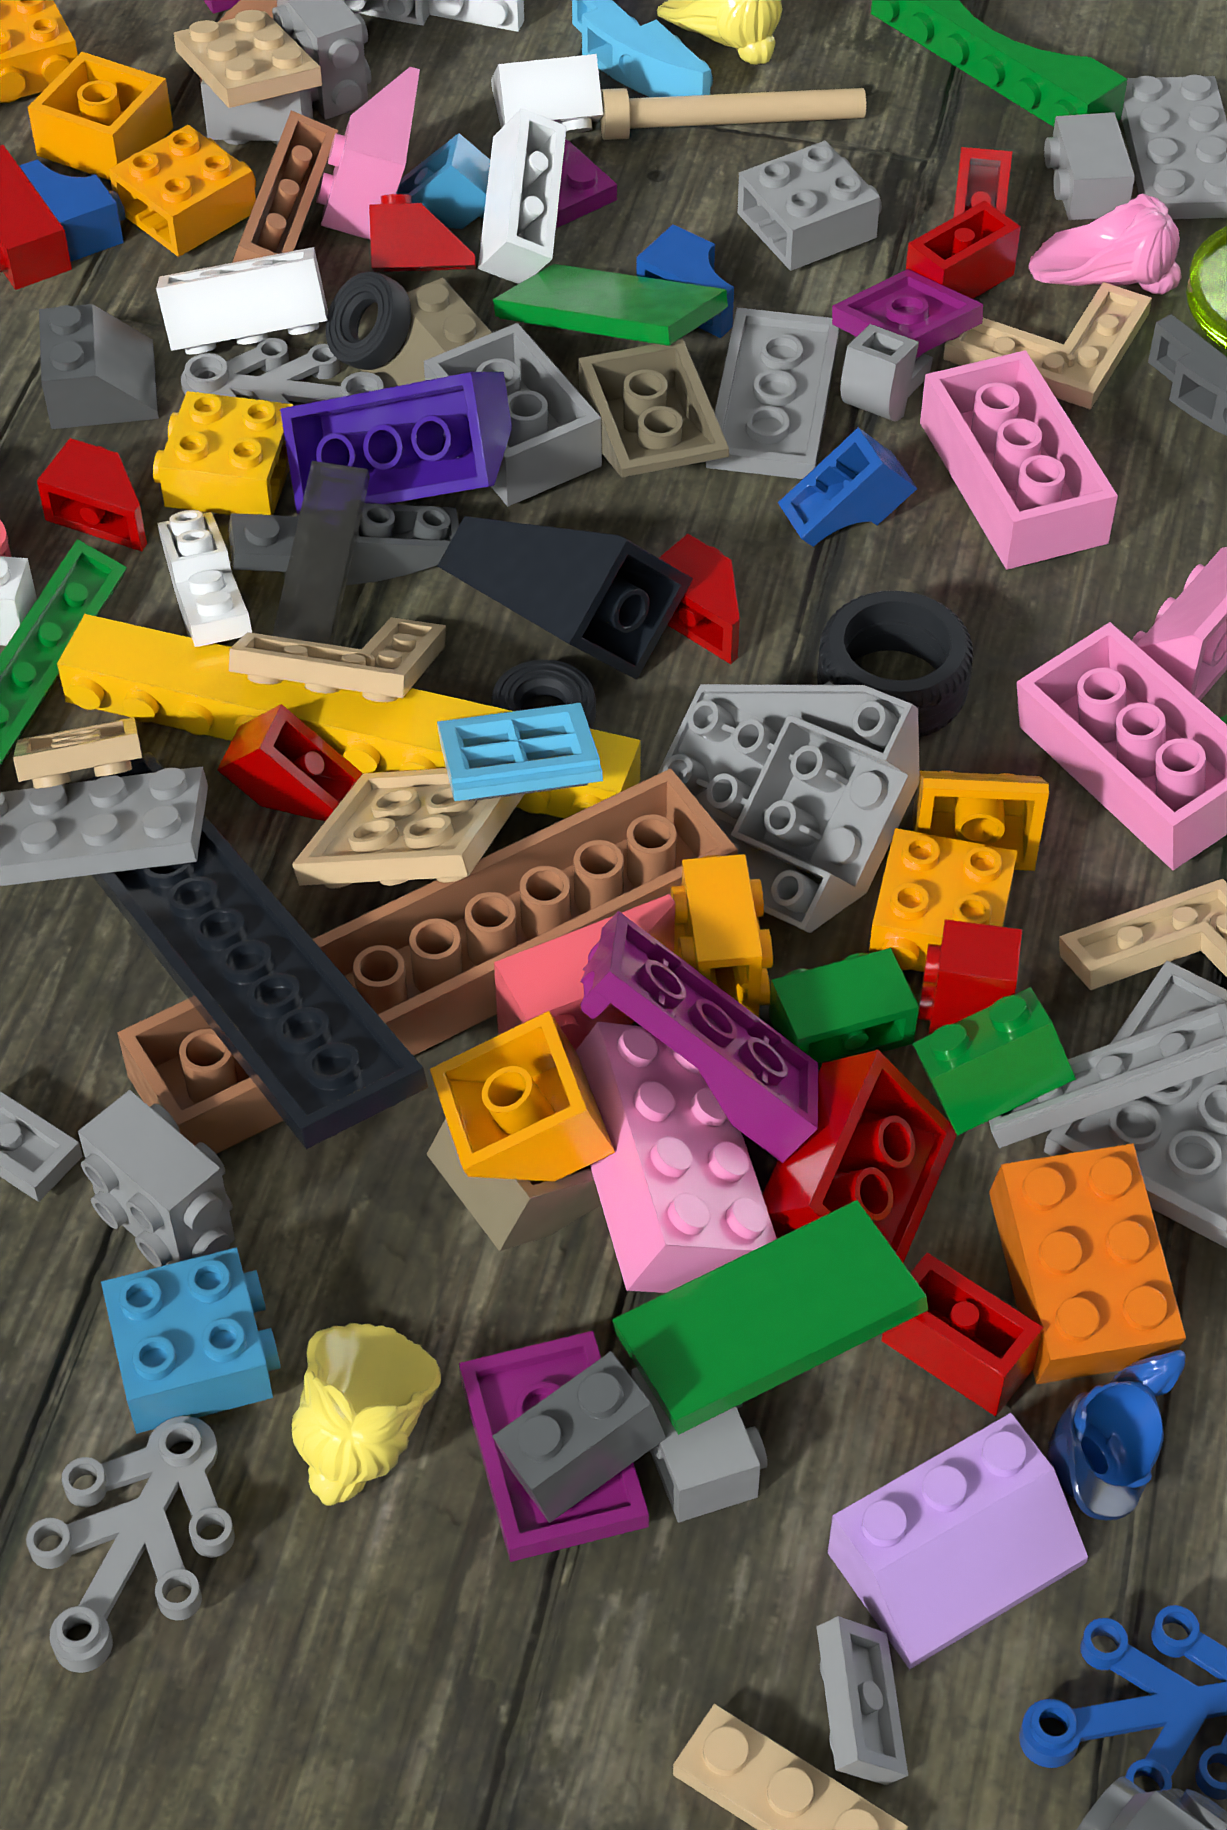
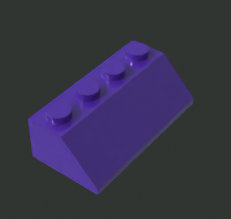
(409, 436)

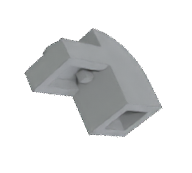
(882, 372)

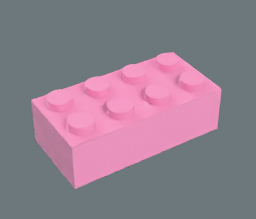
(1017, 459)
(1132, 741)
(680, 1173)

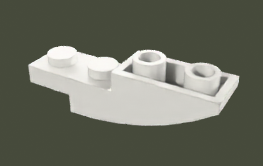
(492, 13)
(203, 578)

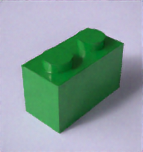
(845, 1007)
(994, 1060)

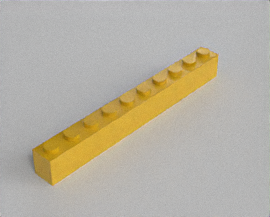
(190, 688)

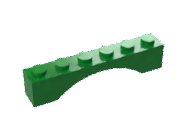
(1033, 78)

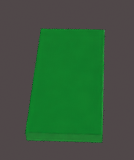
(611, 304)
(769, 1316)

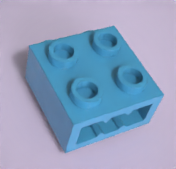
(190, 1338)

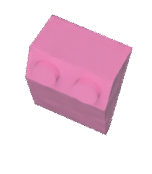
(369, 157)

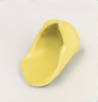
(733, 23)
(359, 1405)

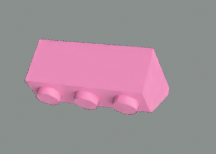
(1192, 629)

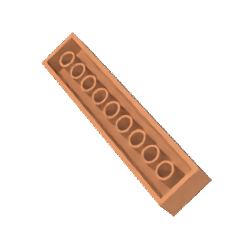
(434, 950)

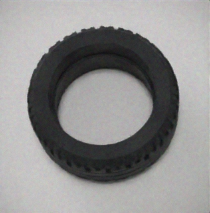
(907, 625)

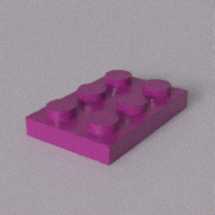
(498, 1393)

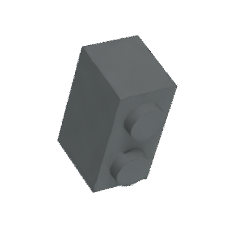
(580, 1436)

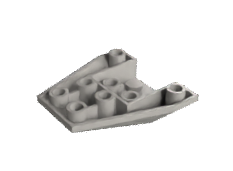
(801, 785)

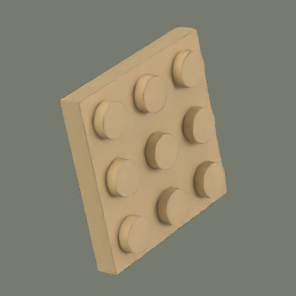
(400, 831)

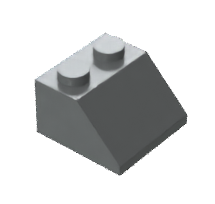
(95, 368)

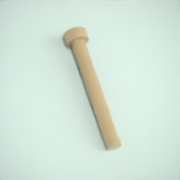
(627, 113)

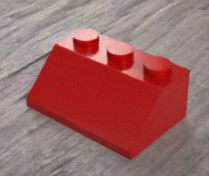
(871, 1145)

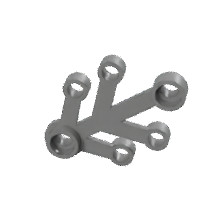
(281, 381)
(134, 1527)

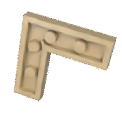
(1080, 365)
(381, 669)
(1151, 936)
(769, 1783)

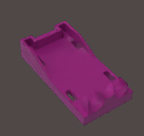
(750, 1068)

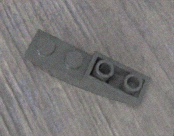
(1194, 369)
(387, 546)

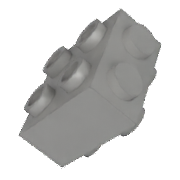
(336, 43)
(808, 205)
(156, 1182)

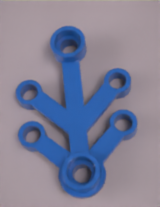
(1172, 1703)

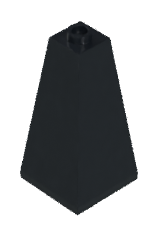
(572, 583)

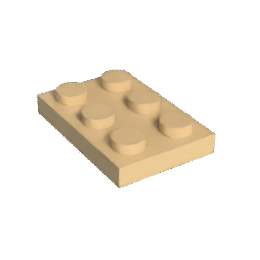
(247, 58)
(54, 755)

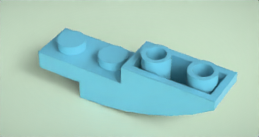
(639, 56)

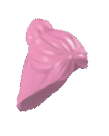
(1120, 248)

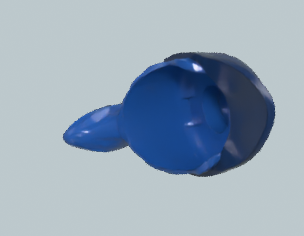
(1114, 1437)

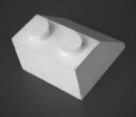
(554, 88)

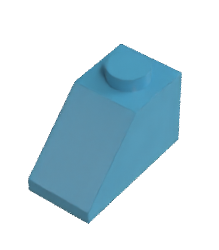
(450, 183)

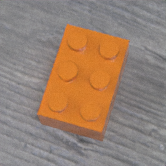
(1086, 1261)

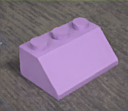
(957, 1540)

